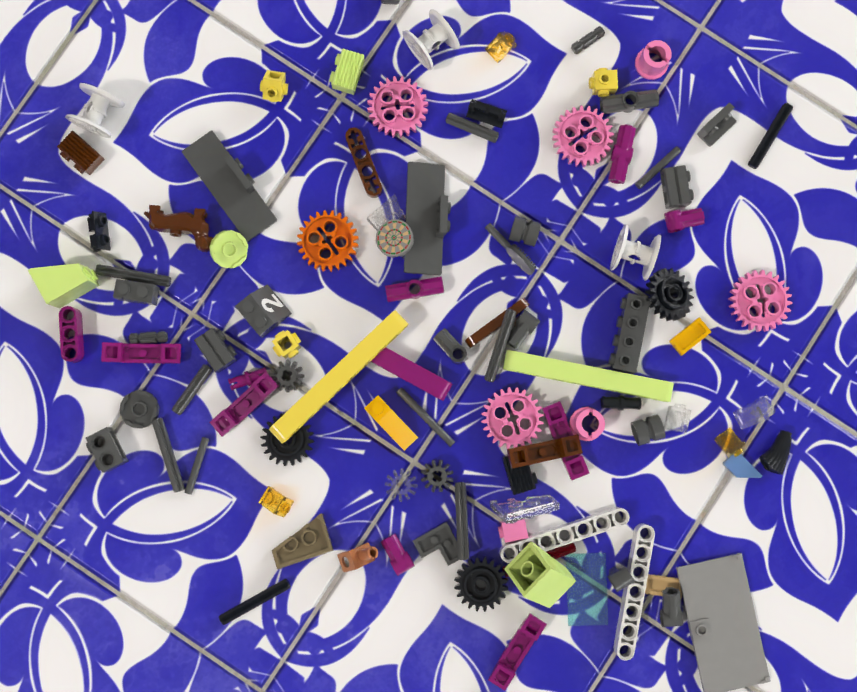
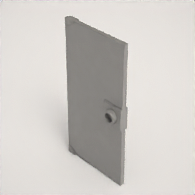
(723, 624)

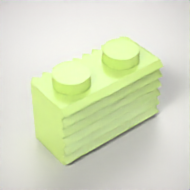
(347, 71)

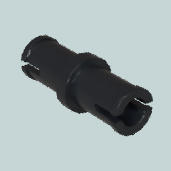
(621, 402)

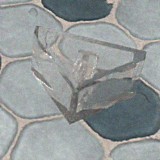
(754, 412)

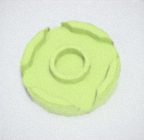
(228, 249)

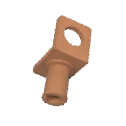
(358, 557)

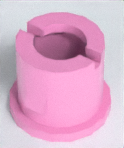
(646, 66)
(576, 423)

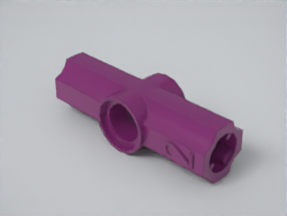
(621, 154)
(427, 287)

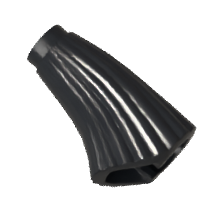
(777, 455)

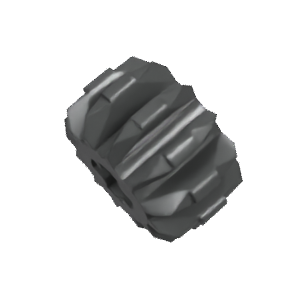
(294, 377)
(444, 476)

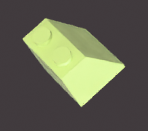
(63, 282)
(539, 575)

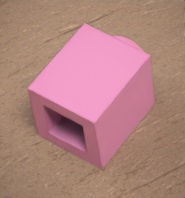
(513, 531)

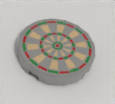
(394, 238)

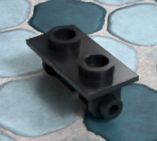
(486, 113)
(99, 224)

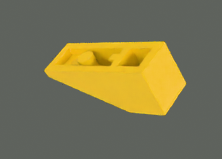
(391, 422)

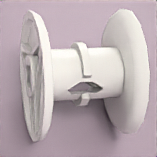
(431, 39)
(92, 119)
(646, 255)

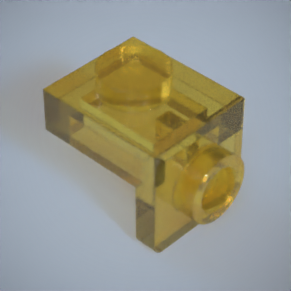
(501, 46)
(730, 443)
(276, 502)

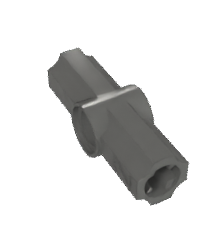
(640, 100)

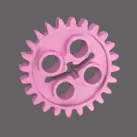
(395, 90)
(573, 123)
(743, 303)
(528, 412)

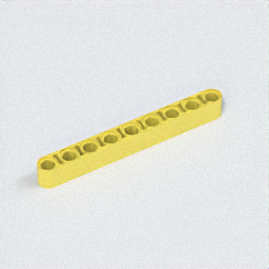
(338, 377)

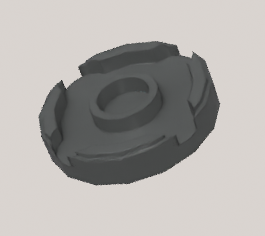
(139, 409)

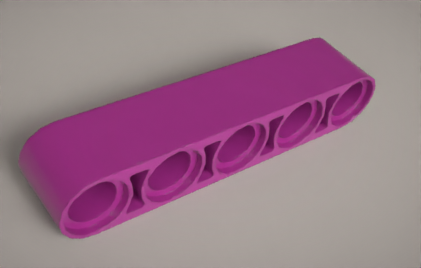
(413, 373)

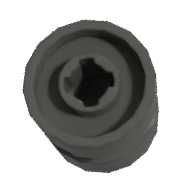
(525, 231)
(648, 429)

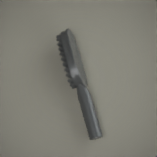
(514, 253)

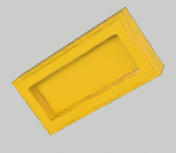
(690, 336)

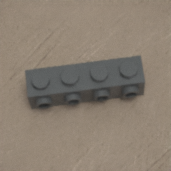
(630, 333)

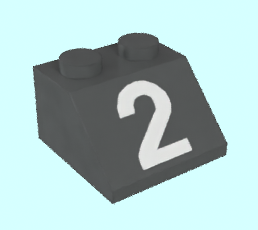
(263, 310)

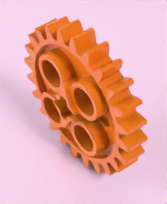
(314, 250)

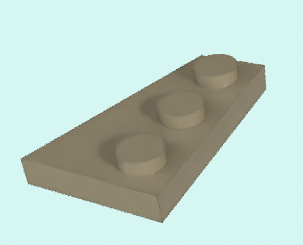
(303, 545)

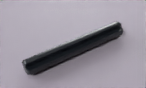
(770, 135)
(254, 601)

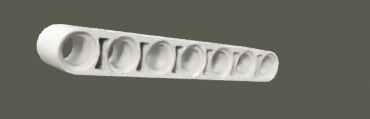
(572, 528)
(636, 600)

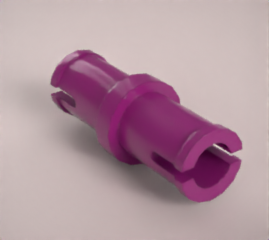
(246, 379)

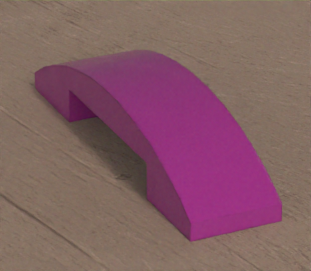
(141, 353)
(245, 404)
(559, 428)
(516, 651)

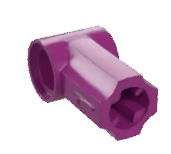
(679, 220)
(398, 556)

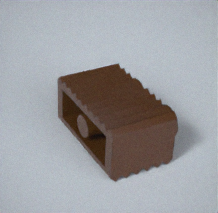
(80, 152)

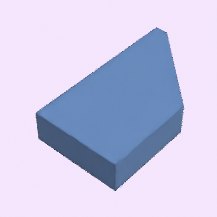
(741, 467)

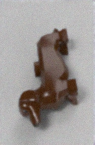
(180, 224)

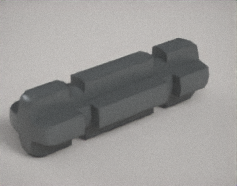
(587, 40)
(148, 337)

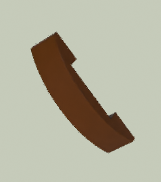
(544, 451)

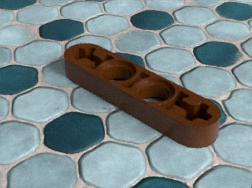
(362, 163)
(494, 324)

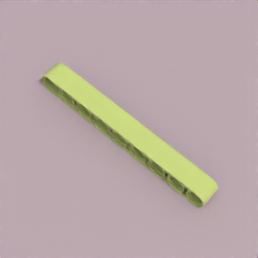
(588, 376)

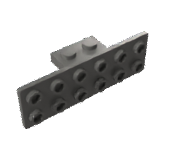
(229, 185)
(427, 217)

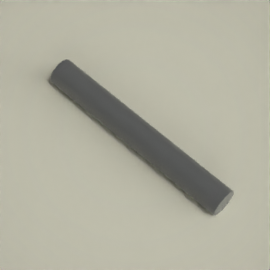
(658, 167)
(196, 466)

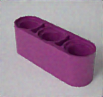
(65, 327)

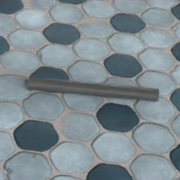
(425, 416)

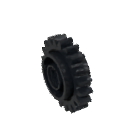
(669, 294)
(287, 452)
(486, 572)

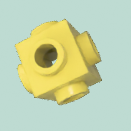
(603, 82)
(274, 86)
(280, 341)

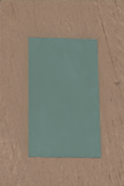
(589, 593)

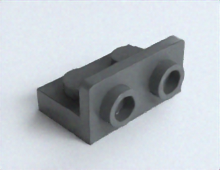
(717, 125)

